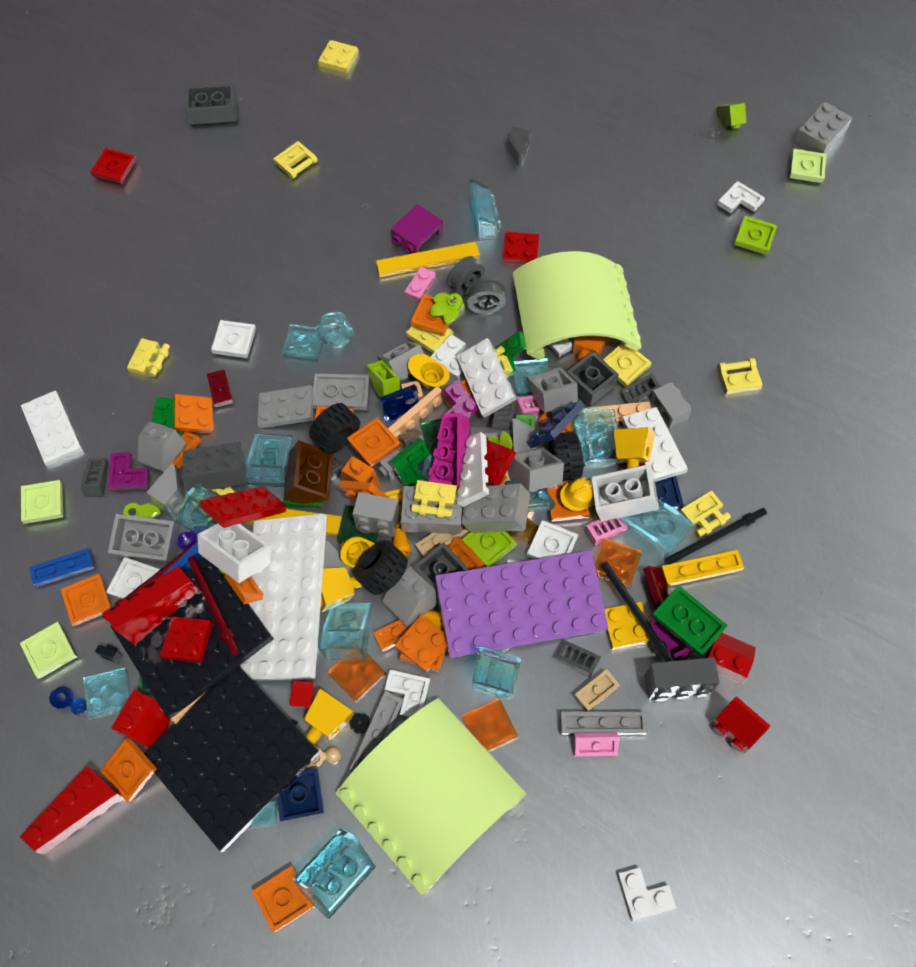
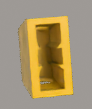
(634, 445)
(336, 587)
(326, 717)

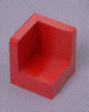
(302, 694)

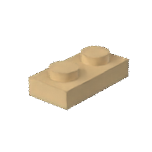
(597, 690)

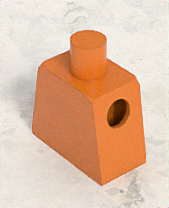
(586, 344)
(358, 471)

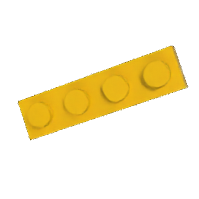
(702, 568)

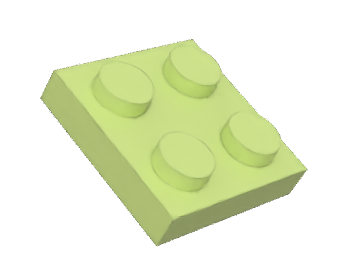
(808, 166)
(41, 501)
(48, 650)

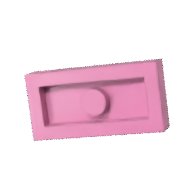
(420, 284)
(596, 744)

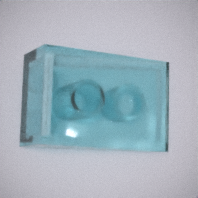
(268, 460)
(660, 528)
(346, 632)
(495, 673)

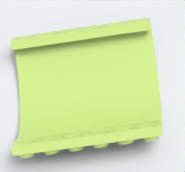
(573, 297)
(428, 793)

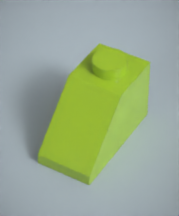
(733, 114)
(383, 378)

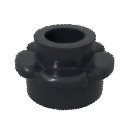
(359, 729)

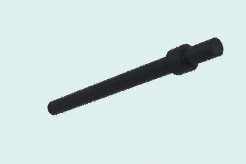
(747, 520)
(660, 646)

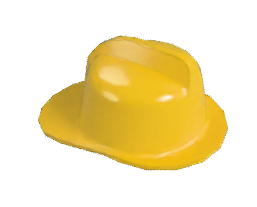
(428, 371)
(578, 494)
(353, 549)

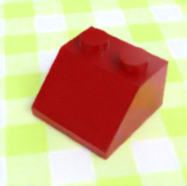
(732, 657)
(141, 720)
(740, 725)

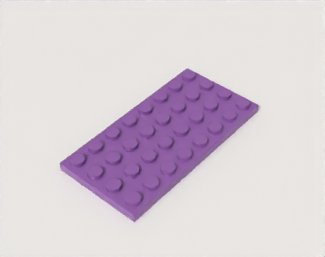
(520, 603)

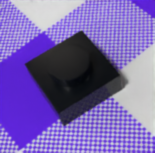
(109, 653)

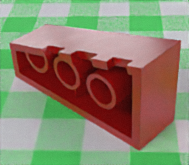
(151, 605)
(71, 810)

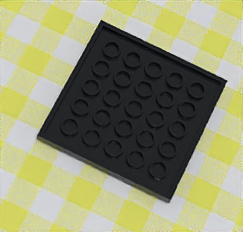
(181, 682)
(230, 757)

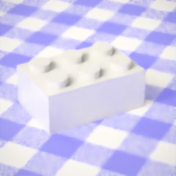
(625, 493)
(234, 550)

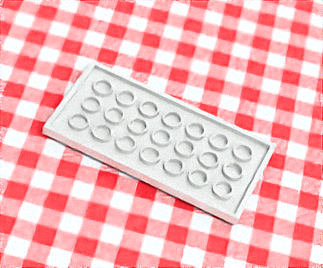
(290, 597)

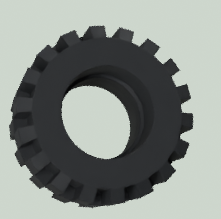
(334, 427)
(568, 450)
(381, 567)

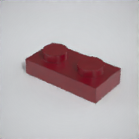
(219, 388)
(657, 585)

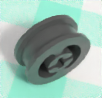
(463, 274)
(486, 295)

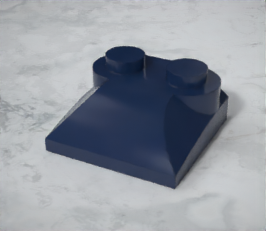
(301, 797)

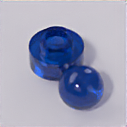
(77, 706)

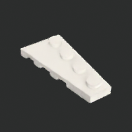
(473, 473)

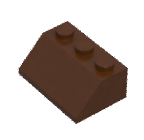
(308, 474)

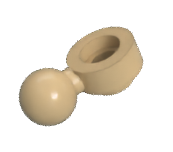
(331, 756)

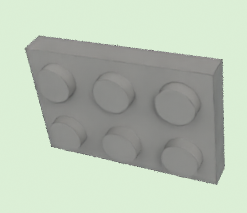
(341, 388)
(285, 407)

